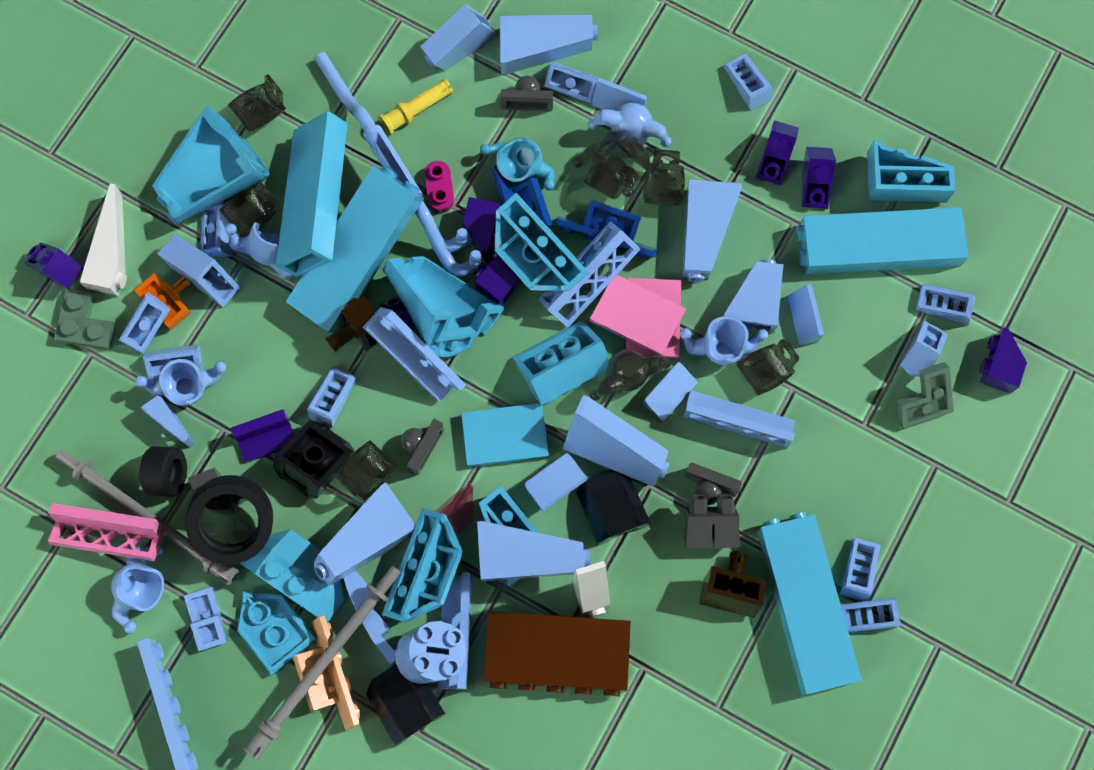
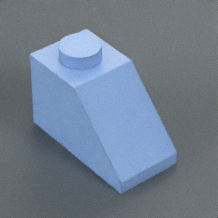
(923, 349)

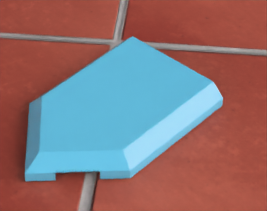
(272, 629)

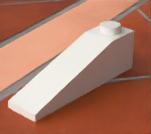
(105, 262)
(592, 589)

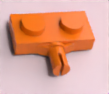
(168, 295)

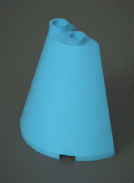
(207, 168)
(441, 304)

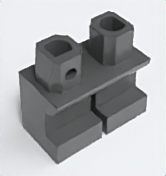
(711, 524)

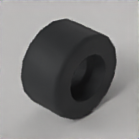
(163, 471)

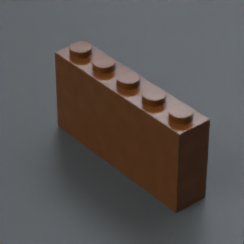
(557, 653)

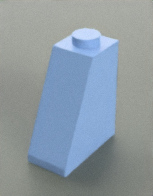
(458, 38)
(199, 269)
(759, 297)

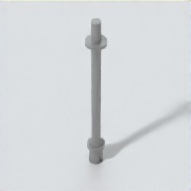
(82, 469)
(270, 728)

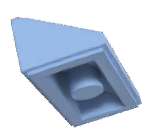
(570, 82)
(612, 96)
(213, 234)
(805, 315)
(144, 323)
(157, 359)
(670, 392)
(555, 481)

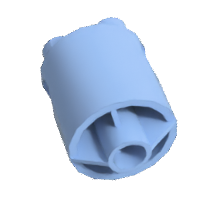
(430, 652)

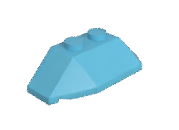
(534, 249)
(289, 567)
(425, 569)

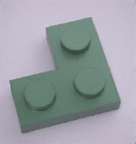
(77, 327)
(933, 400)

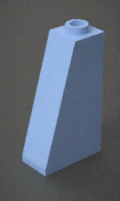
(543, 39)
(706, 221)
(614, 443)
(367, 535)
(521, 553)

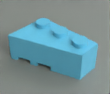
(906, 177)
(502, 510)

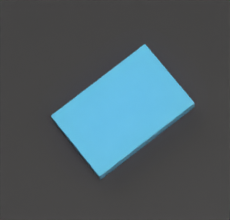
(504, 435)

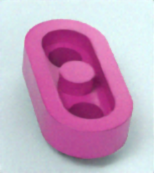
(439, 185)

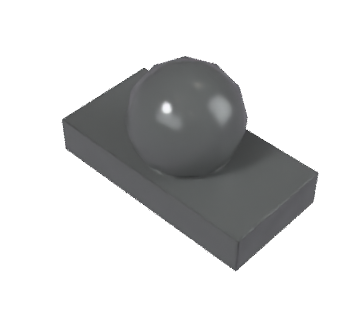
(527, 96)
(421, 444)
(711, 482)

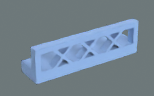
(592, 258)
(412, 353)
(739, 419)
(457, 613)

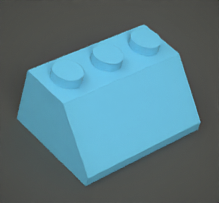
(562, 362)

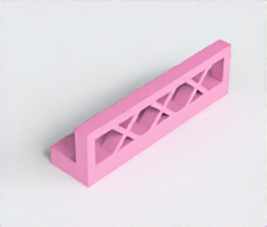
(105, 522)

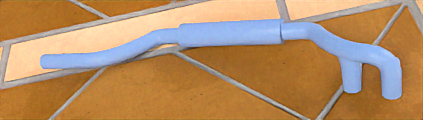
(388, 157)

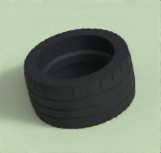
(215, 550)

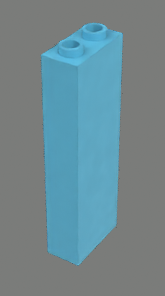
(312, 194)
(882, 241)
(361, 244)
(808, 603)

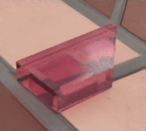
(460, 510)

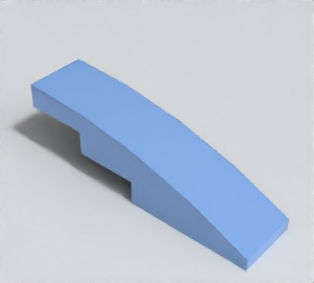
(373, 623)

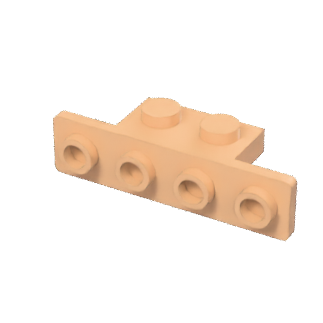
(331, 685)

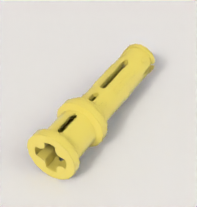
(405, 112)

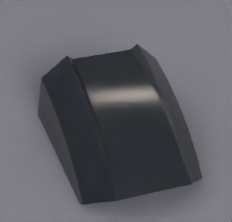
(312, 458)
(611, 505)
(402, 704)

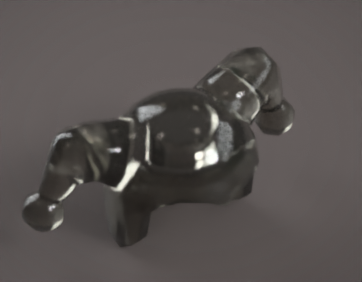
(609, 176)
(628, 372)

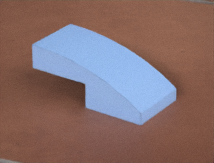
(205, 618)

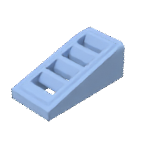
(753, 96)
(954, 314)
(325, 412)
(163, 414)
(855, 586)
(893, 608)

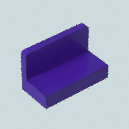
(263, 435)

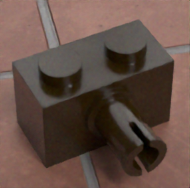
(356, 315)
(733, 589)

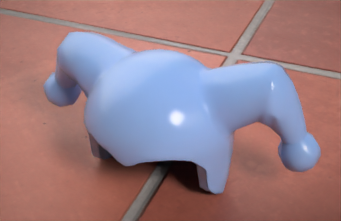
(632, 119)
(258, 245)
(723, 341)
(182, 381)
(135, 588)

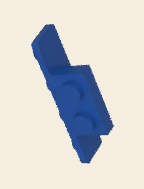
(528, 191)
(599, 216)

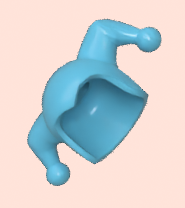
(520, 161)

